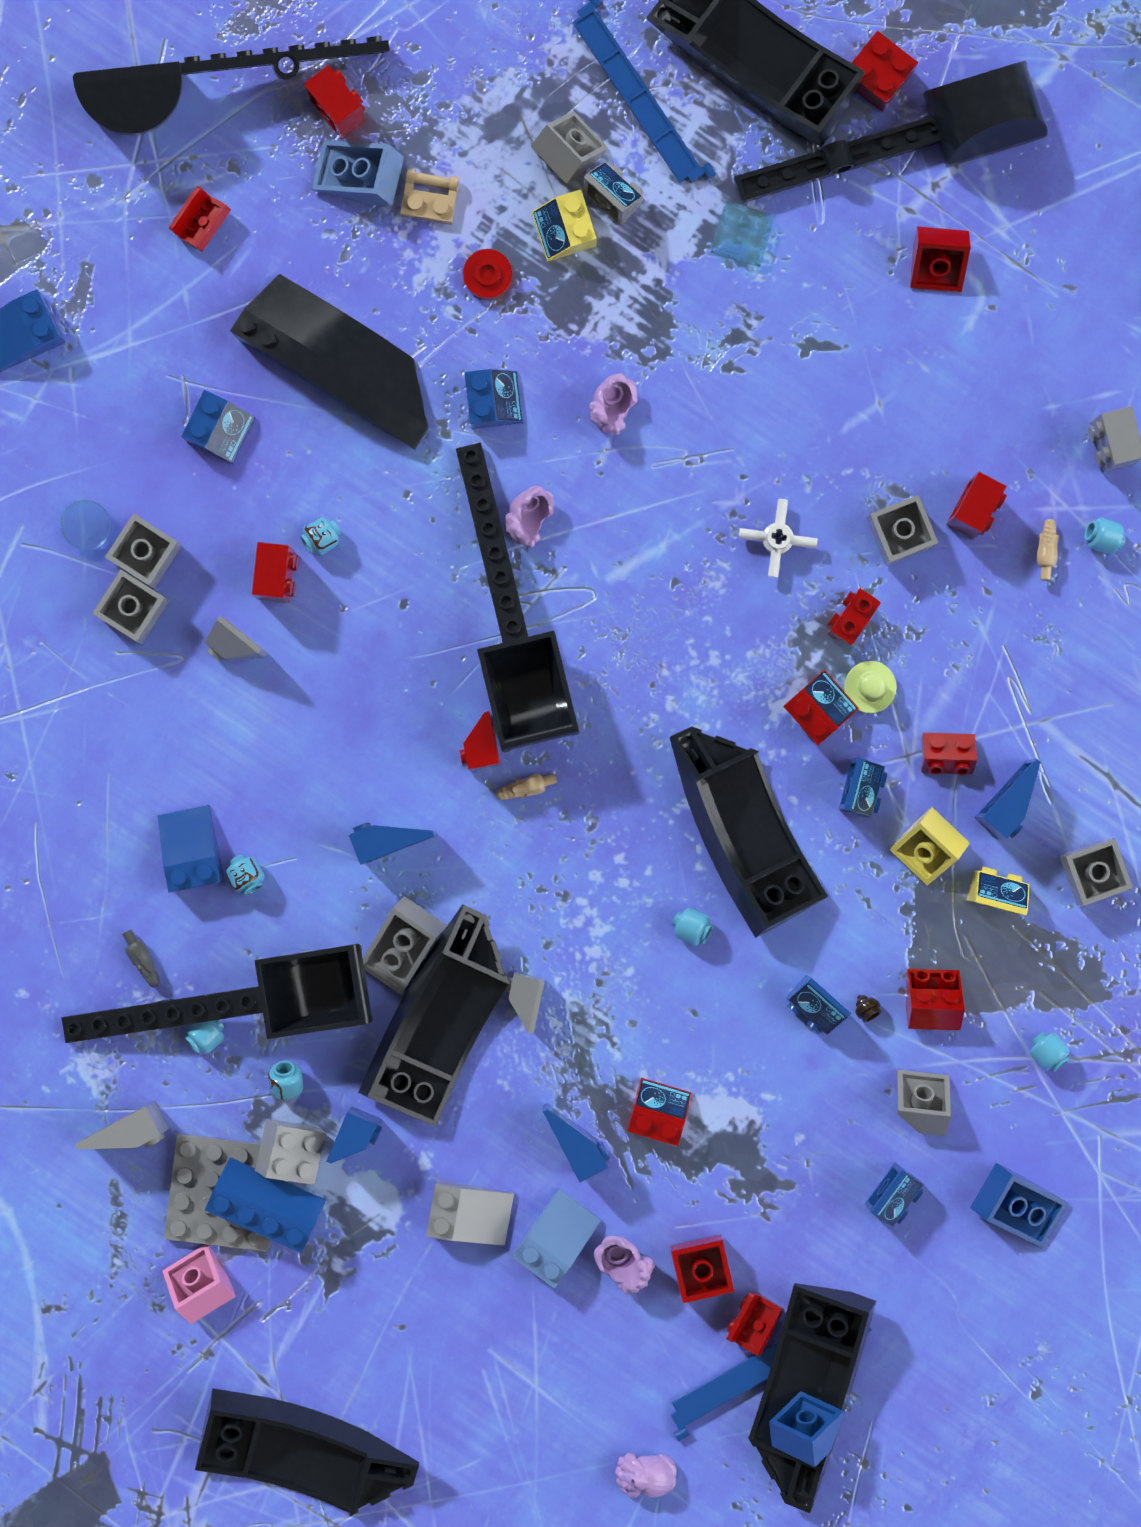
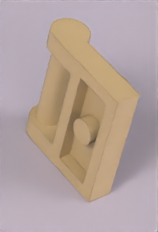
(426, 204)

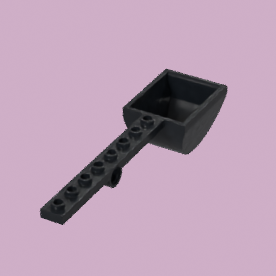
(146, 96)
(965, 118)
(523, 672)
(293, 992)

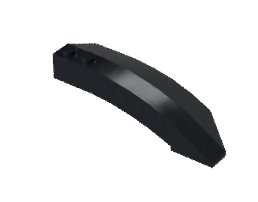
(763, 61)
(336, 357)
(744, 830)
(438, 1020)
(817, 1356)
(300, 1451)

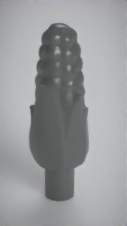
(141, 958)

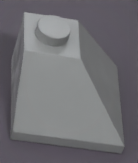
(231, 643)
(526, 997)
(924, 1101)

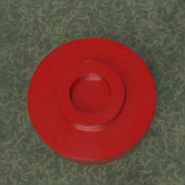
(487, 274)

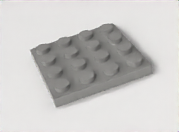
(194, 1175)

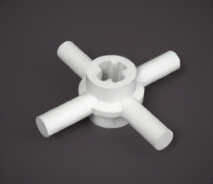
(770, 543)

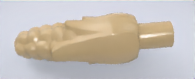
(1048, 549)
(528, 786)

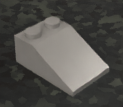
(402, 944)
(138, 1128)
(469, 1213)

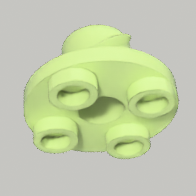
(870, 686)

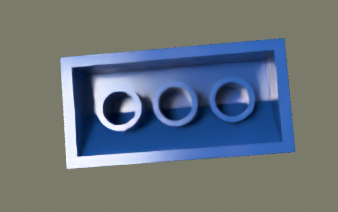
(265, 1205)

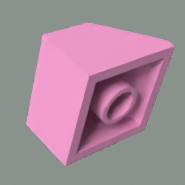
(198, 1284)

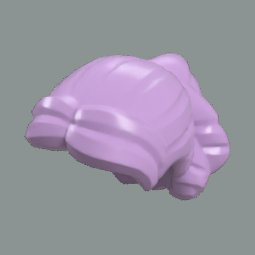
(612, 403)
(527, 515)
(624, 1264)
(646, 1475)

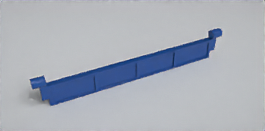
(638, 96)
(722, 1389)

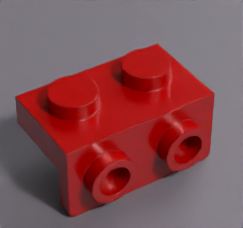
(199, 219)
(854, 617)
(948, 753)
(754, 1323)

